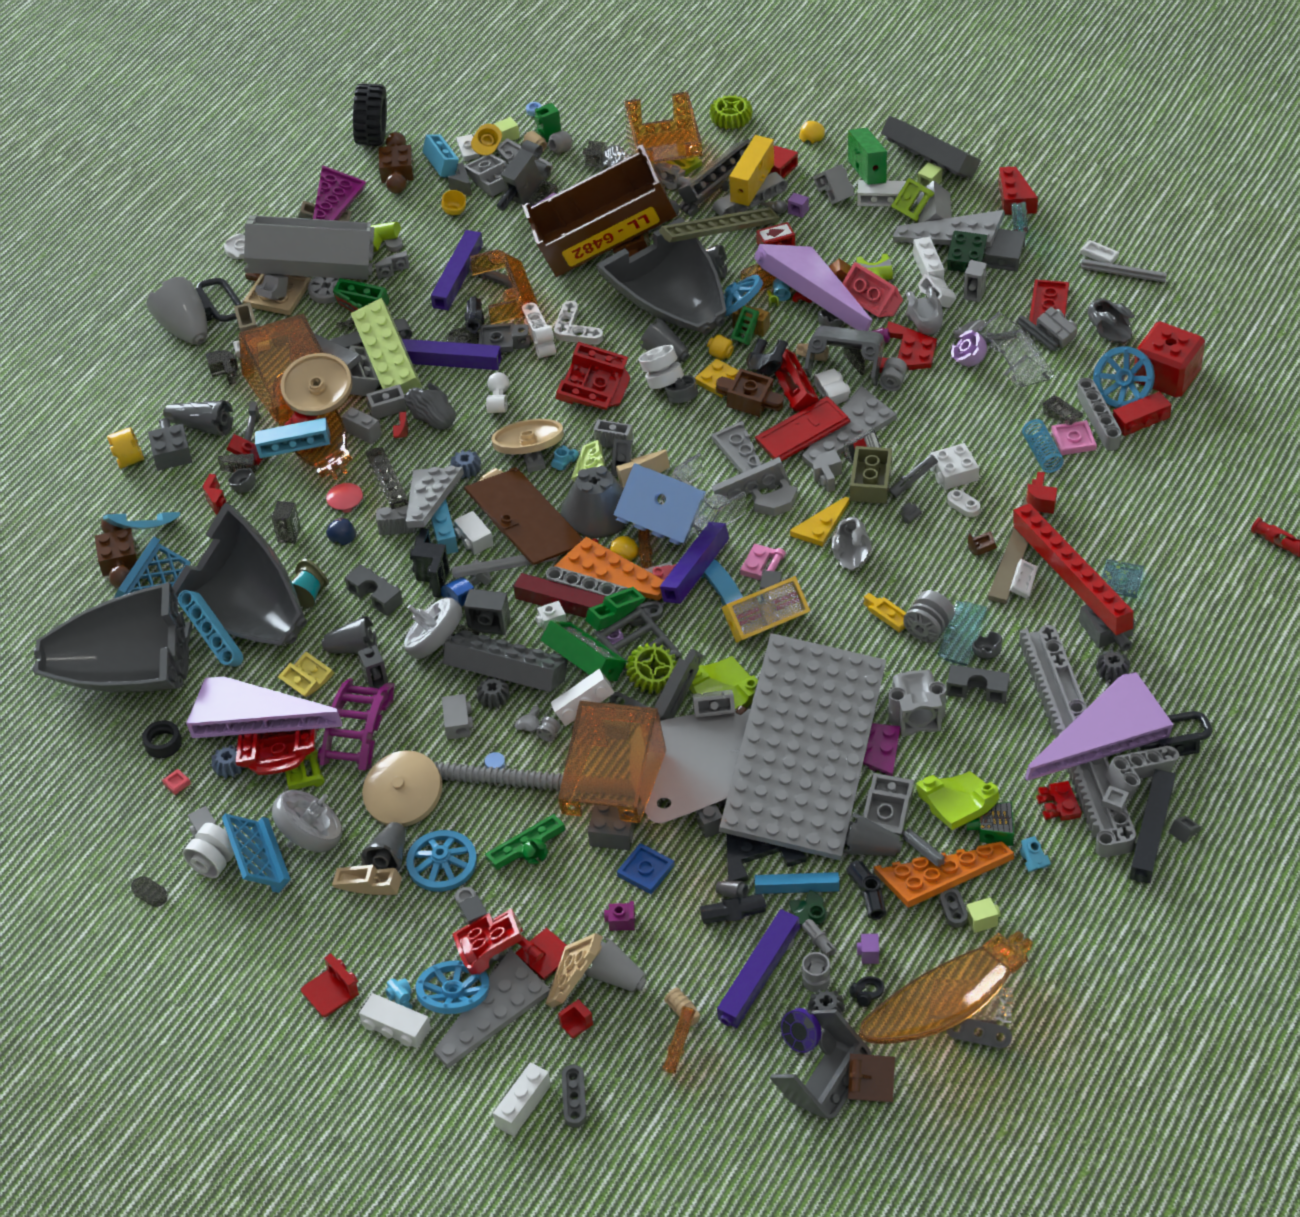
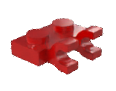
(1063, 803)

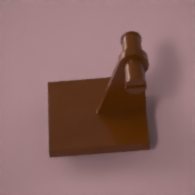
(871, 1077)

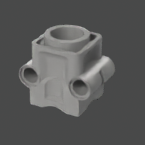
(916, 702)

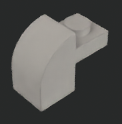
(826, 467)

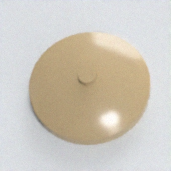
(316, 384)
(527, 436)
(402, 788)

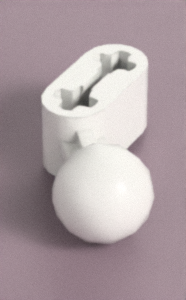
(498, 384)

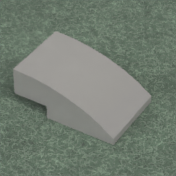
(487, 174)
(889, 802)

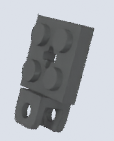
(508, 336)

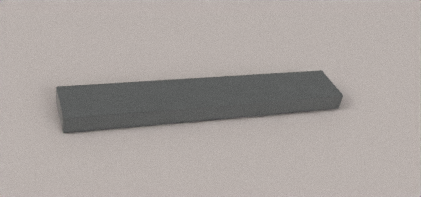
(349, 357)

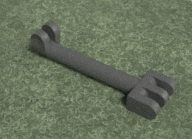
(692, 208)
(254, 416)

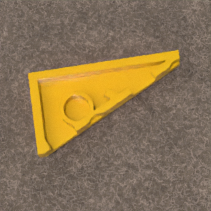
(820, 526)

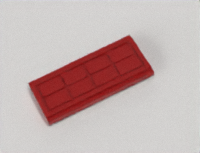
(802, 429)

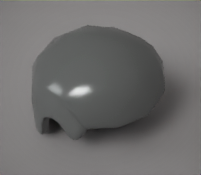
(827, 319)
(242, 480)
(988, 646)

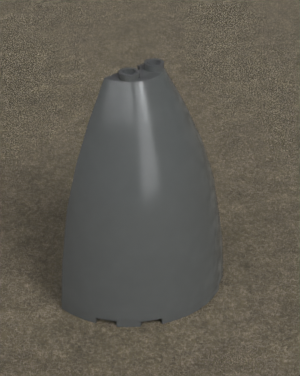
(670, 282)
(244, 582)
(119, 645)

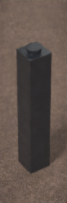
(1152, 826)

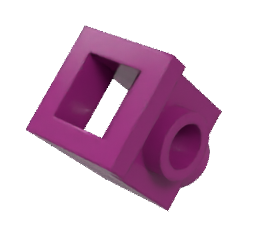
(620, 916)

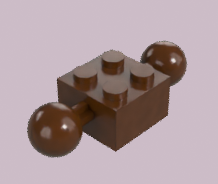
(396, 163)
(116, 552)

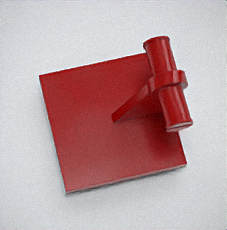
(542, 953)

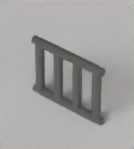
(650, 625)

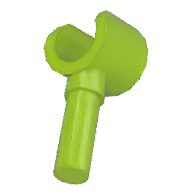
(772, 299)

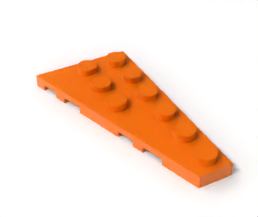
(601, 563)
(923, 879)

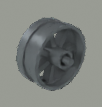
(682, 390)

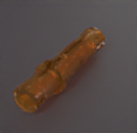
(644, 550)
(676, 1049)

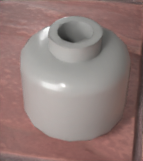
(560, 142)

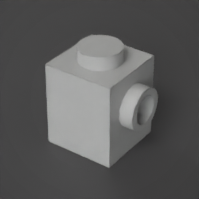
(199, 818)

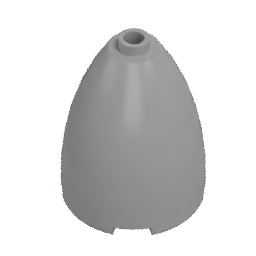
(179, 310)

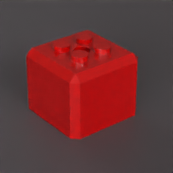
(1174, 356)

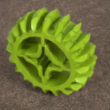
(731, 112)
(638, 670)

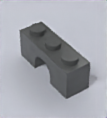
(364, 581)
(963, 678)

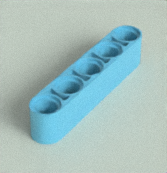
(217, 631)

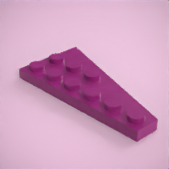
(335, 193)
(882, 748)

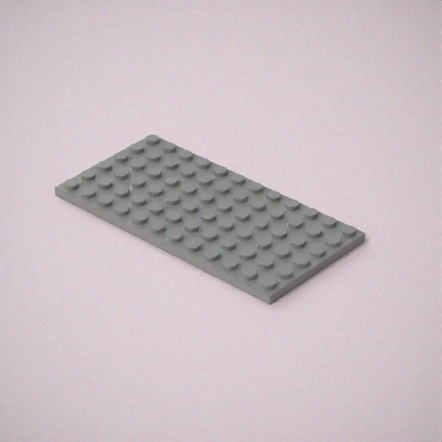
(803, 747)

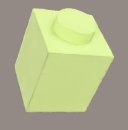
(508, 128)
(929, 173)
(983, 914)

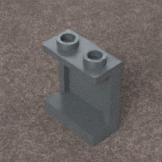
(1005, 250)

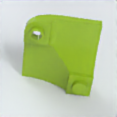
(726, 676)
(958, 798)

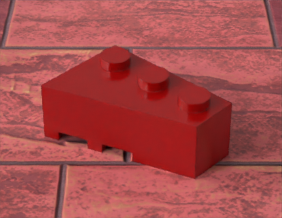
(1015, 190)

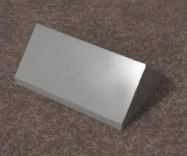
(938, 206)

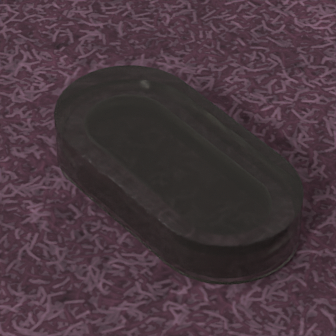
(149, 891)

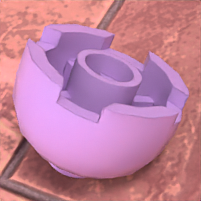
(969, 349)

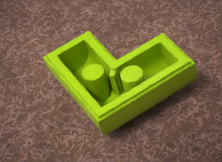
(385, 232)

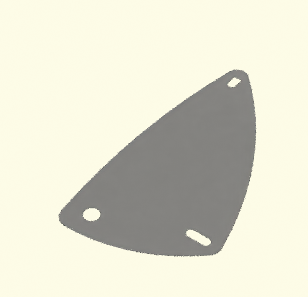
(696, 763)

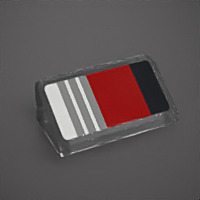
(867, 439)

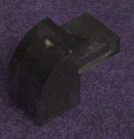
(594, 153)
(221, 363)

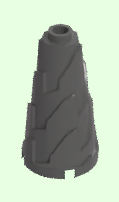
(205, 416)

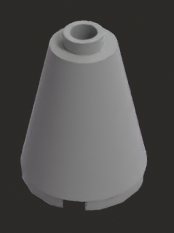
(616, 968)

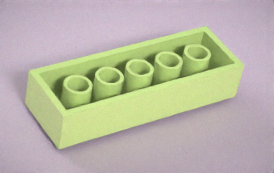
(385, 346)

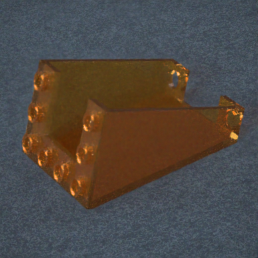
(668, 138)
(269, 352)
(612, 758)

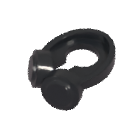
(865, 998)

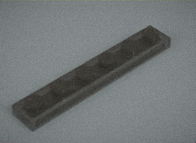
(387, 478)

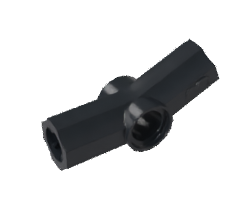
(474, 315)
(872, 897)
(733, 909)

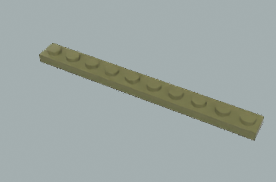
(718, 224)

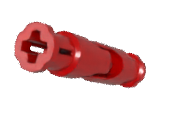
(1272, 534)

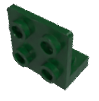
(965, 248)

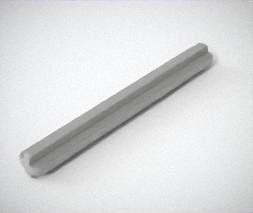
(1123, 270)

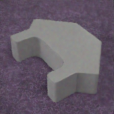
(775, 501)

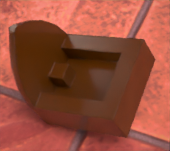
(981, 543)

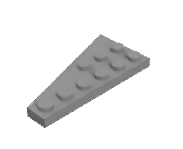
(942, 230)
(864, 413)
(428, 492)
(511, 994)

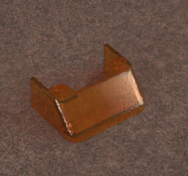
(515, 297)

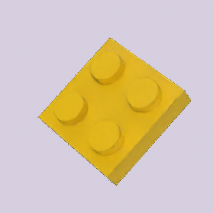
(709, 376)

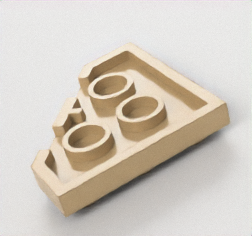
(572, 966)

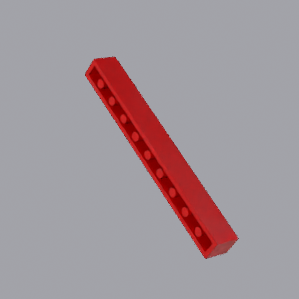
(1073, 569)

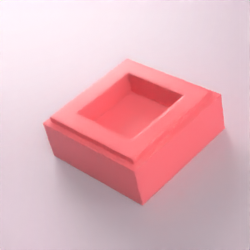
(176, 781)

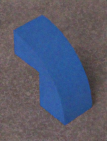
(457, 590)

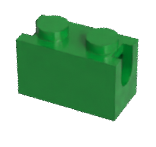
(547, 120)

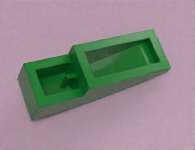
(614, 608)

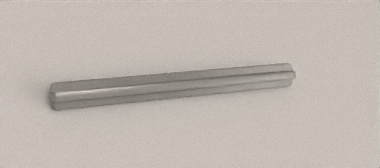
(492, 565)

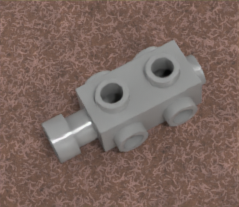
(671, 175)

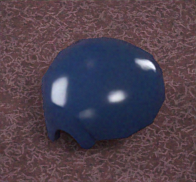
(341, 531)

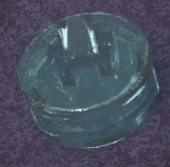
(1019, 217)

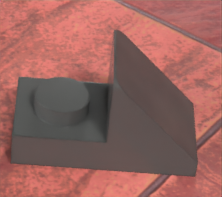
(460, 181)
(621, 453)

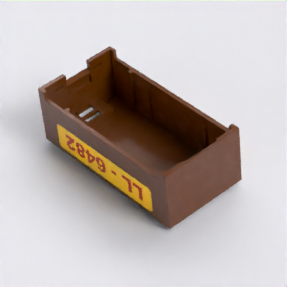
(600, 213)

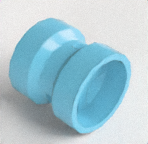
(781, 290)

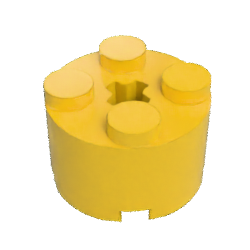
(125, 447)

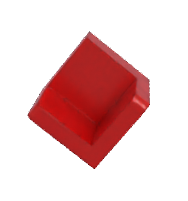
(575, 1019)

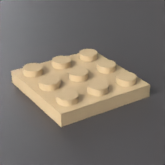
(285, 305)

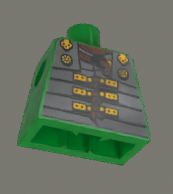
(995, 825)

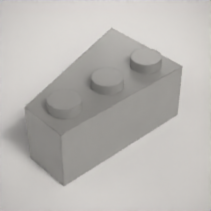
(363, 374)

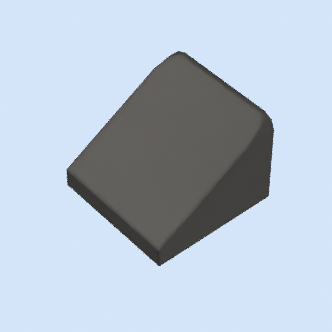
(1184, 828)

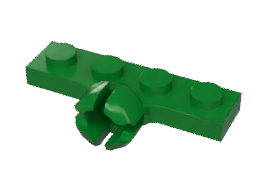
(527, 844)

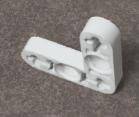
(590, 334)

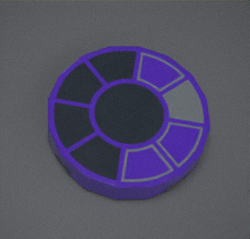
(801, 1030)

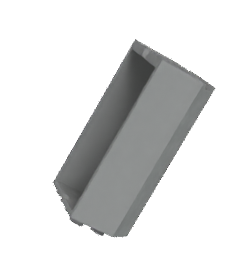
(308, 247)

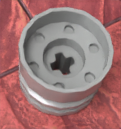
(929, 616)

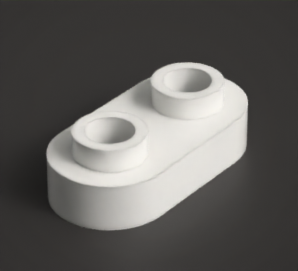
(961, 502)

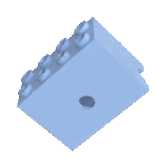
(640, 504)

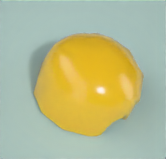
(812, 131)
(453, 202)
(625, 547)

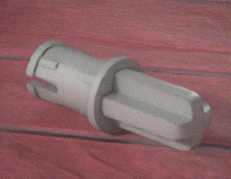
(819, 938)

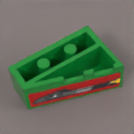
(356, 295)

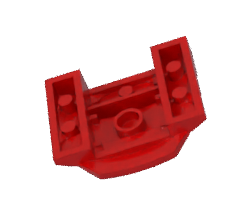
(594, 378)
(274, 751)

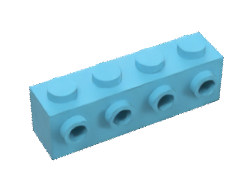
(292, 437)

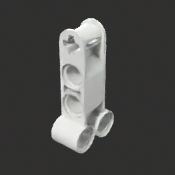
(541, 333)

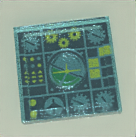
(1123, 577)

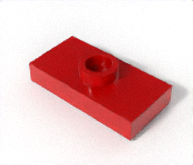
(242, 446)

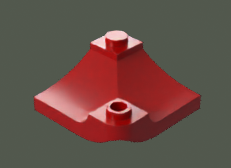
(487, 938)

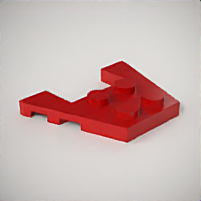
(916, 348)

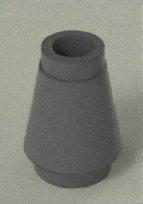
(732, 889)

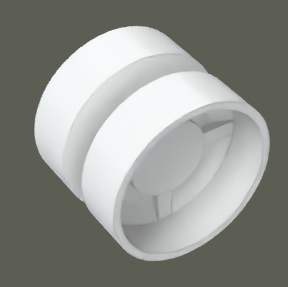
(661, 366)
(209, 850)

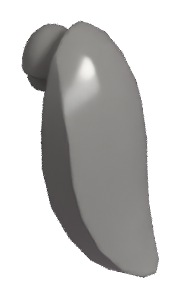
(973, 325)

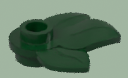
(807, 909)

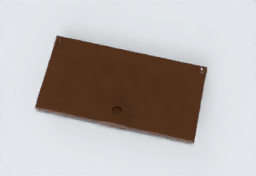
(524, 516)

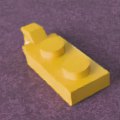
(885, 611)

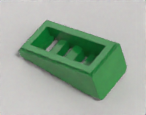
(750, 327)

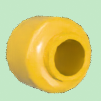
(720, 347)

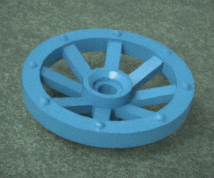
(735, 292)
(1121, 373)
(441, 858)
(452, 991)

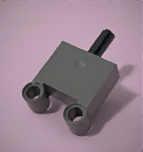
(523, 174)

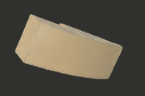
(656, 461)
(368, 880)

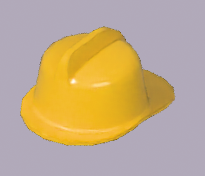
(486, 139)

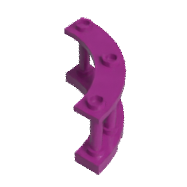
(380, 701)

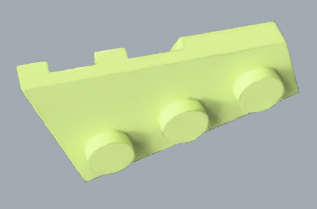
(590, 456)

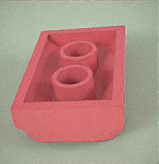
(872, 291)

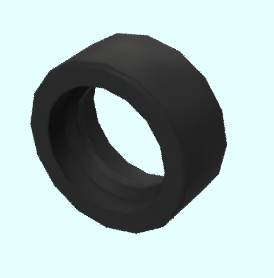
(165, 750)

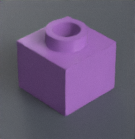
(798, 205)
(869, 948)

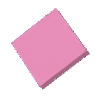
(1074, 438)

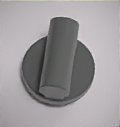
(910, 512)

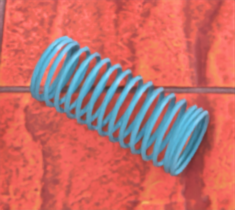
(1033, 447)

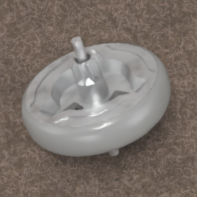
(432, 627)
(307, 821)

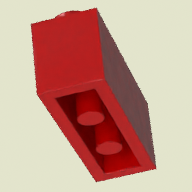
(1142, 413)

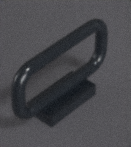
(209, 307)
(1187, 743)

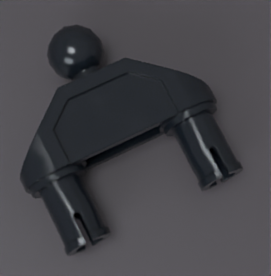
(766, 363)

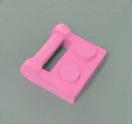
(758, 559)

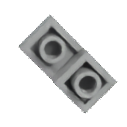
(393, 263)

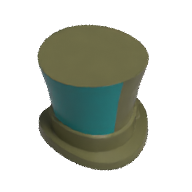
(308, 582)

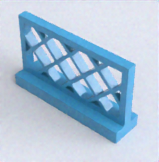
(142, 564)
(266, 848)

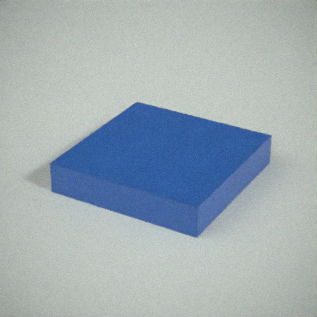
(645, 868)

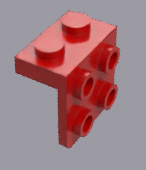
(331, 988)

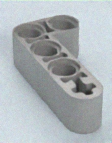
(1128, 769)

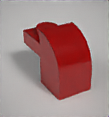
(1040, 496)

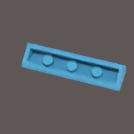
(796, 883)

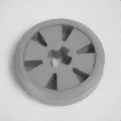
(318, 291)

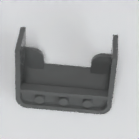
(869, 342)
(829, 1082)

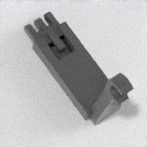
(675, 688)

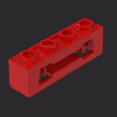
(798, 398)

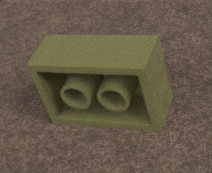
(871, 474)

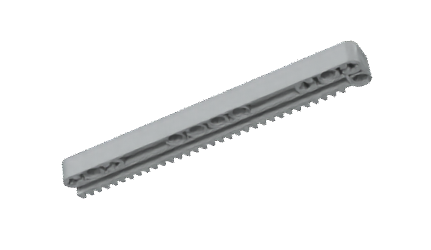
(1063, 705)

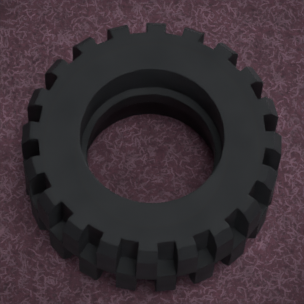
(369, 114)

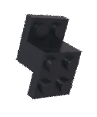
(430, 562)

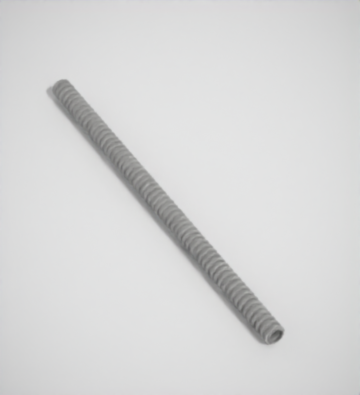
(505, 776)

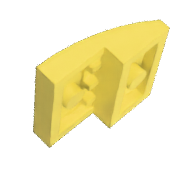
(306, 674)

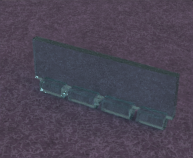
(962, 632)

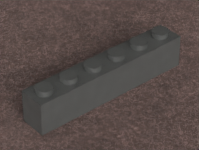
(713, 173)

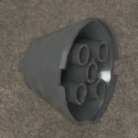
(593, 502)

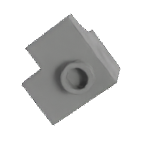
(273, 286)

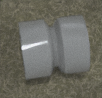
(893, 374)
(816, 971)

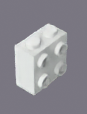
(955, 467)

